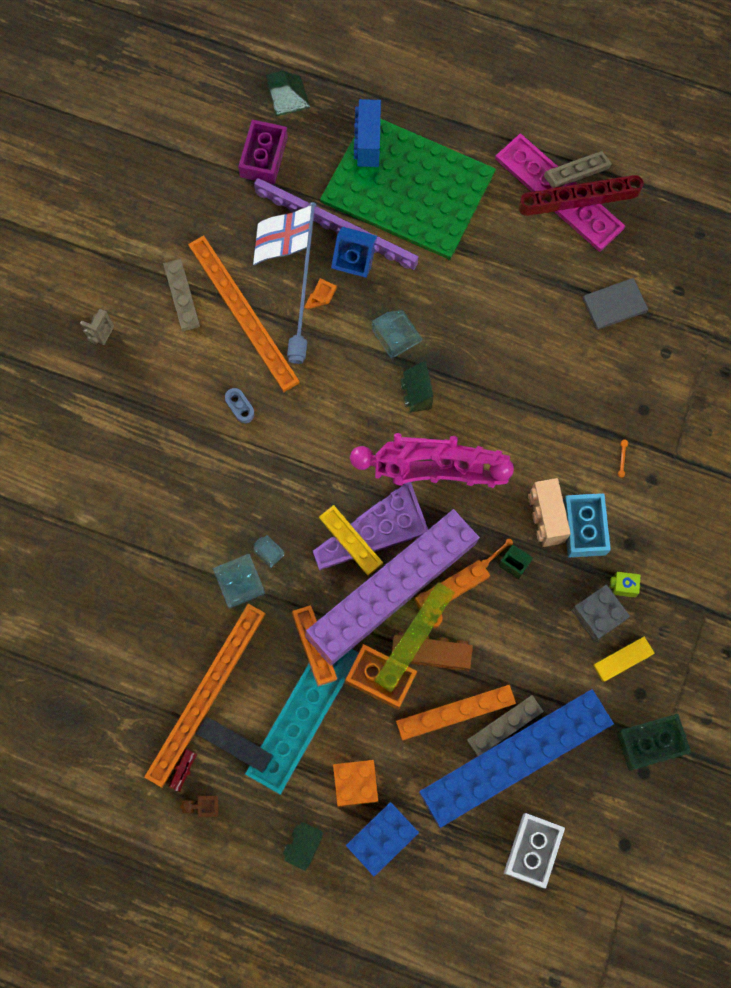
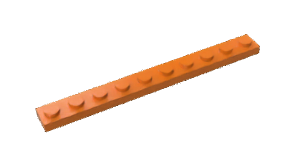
(244, 314)
(205, 696)

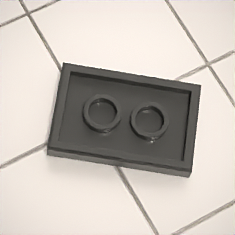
(615, 303)

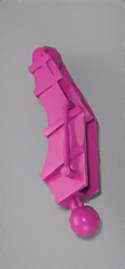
(450, 461)

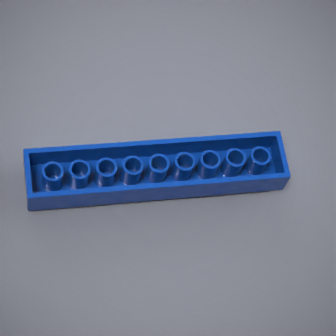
(515, 758)

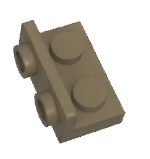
(99, 329)

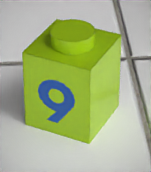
(625, 584)

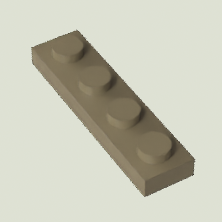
(577, 169)
(181, 295)
(505, 726)

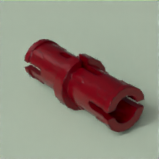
(182, 770)

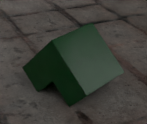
(515, 561)

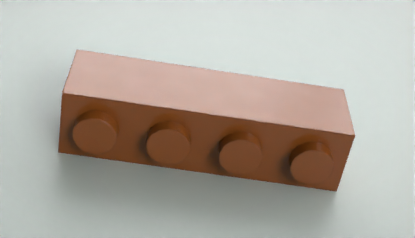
(441, 653)

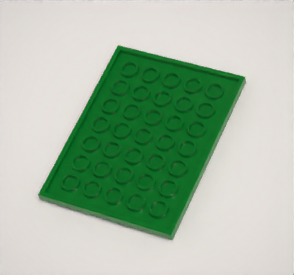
(416, 191)

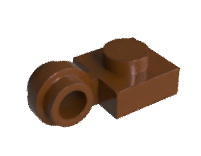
(206, 806)

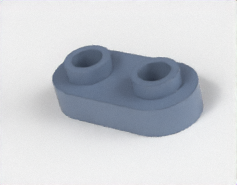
(239, 406)

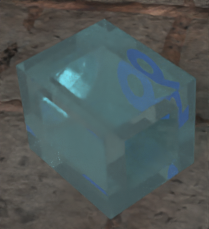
(268, 550)

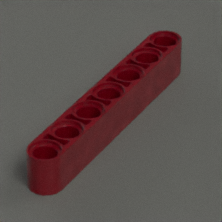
(588, 190)

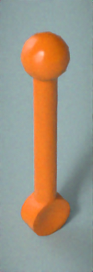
(624, 443)
(509, 542)

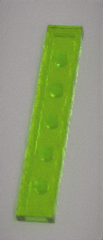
(414, 637)

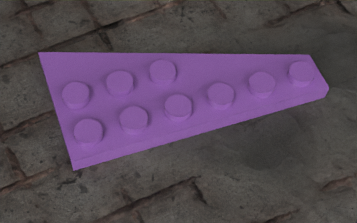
(382, 526)

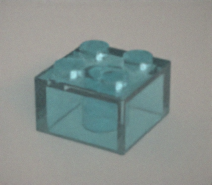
(239, 581)

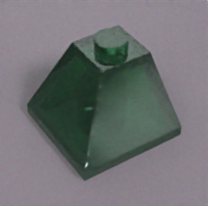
(286, 92)

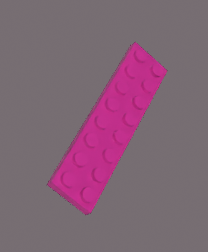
(529, 166)

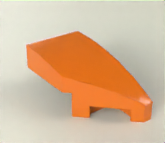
(322, 294)

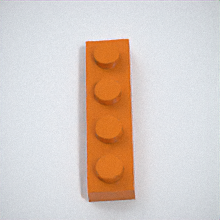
(460, 582)
(322, 671)

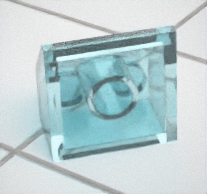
(395, 332)

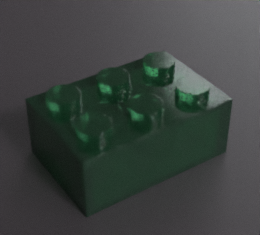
(653, 742)

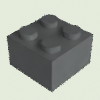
(600, 613)

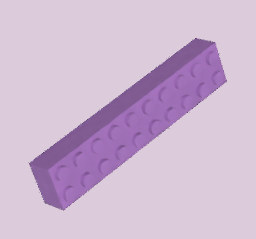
(391, 587)

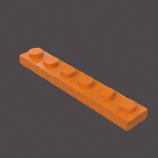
(455, 712)

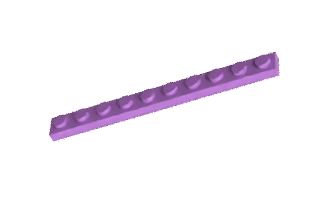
(333, 222)

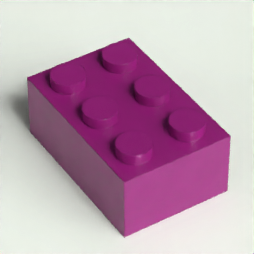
(263, 151)

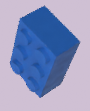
(367, 133)
(382, 839)

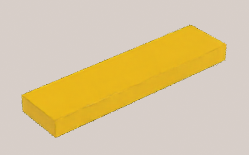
(351, 540)

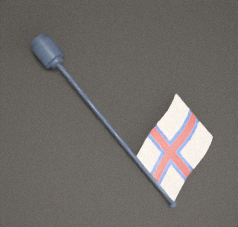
(282, 237)

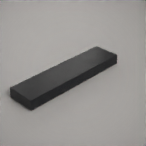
(234, 744)

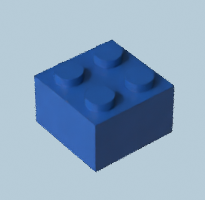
(354, 252)

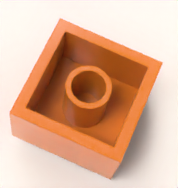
(355, 783)

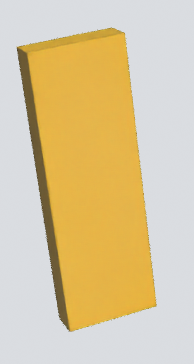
(623, 659)

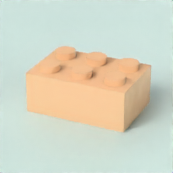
(549, 512)

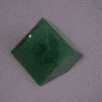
(417, 388)
(303, 846)

